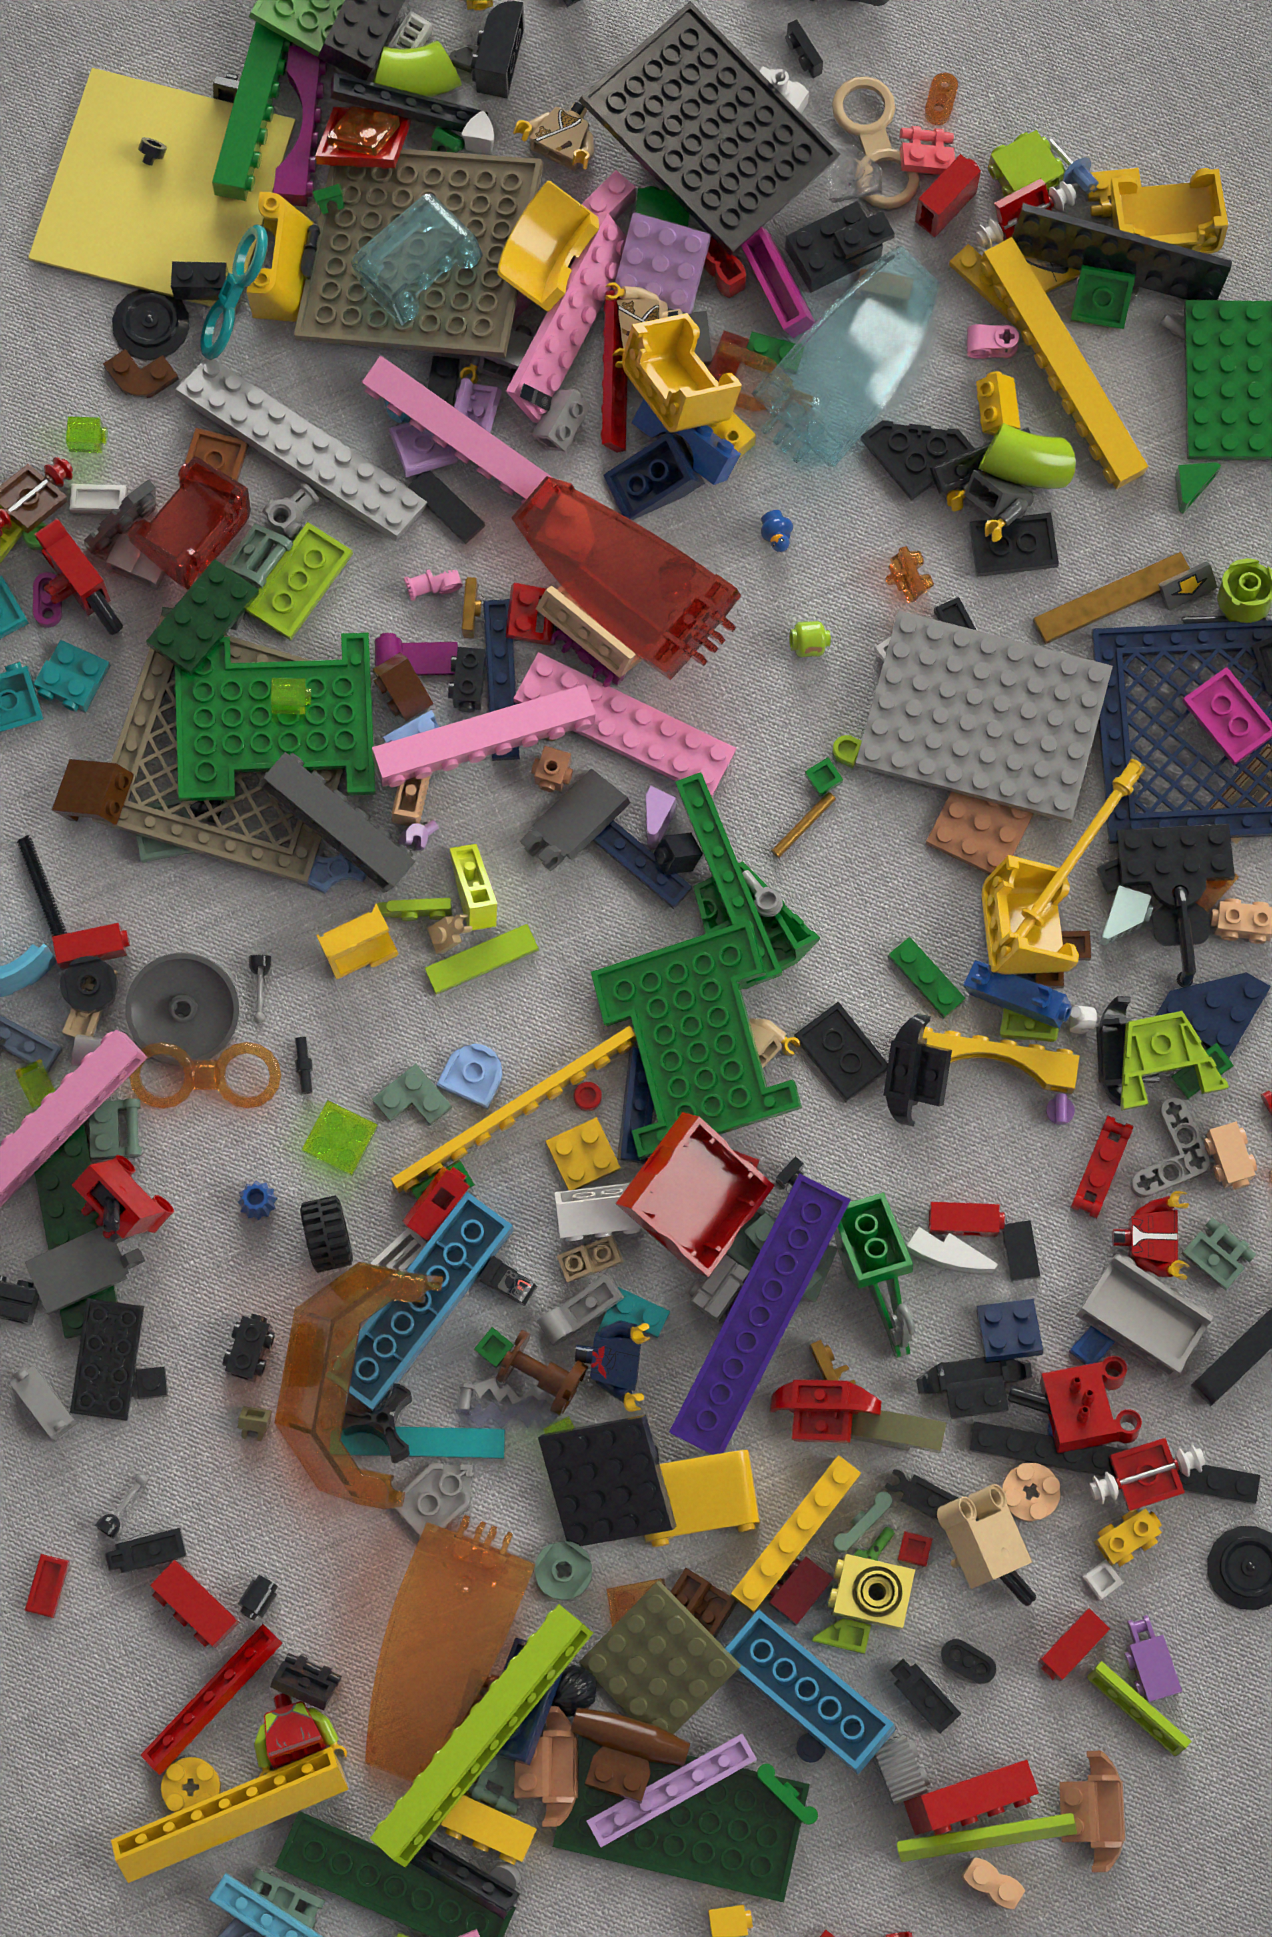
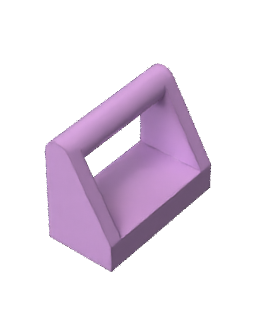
(659, 813)

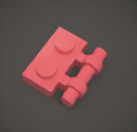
(926, 158)

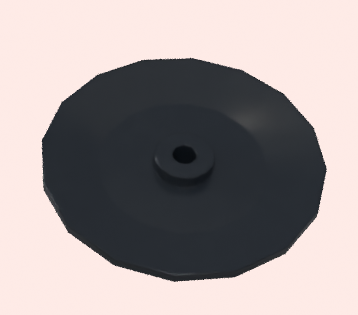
(150, 324)
(1242, 1567)

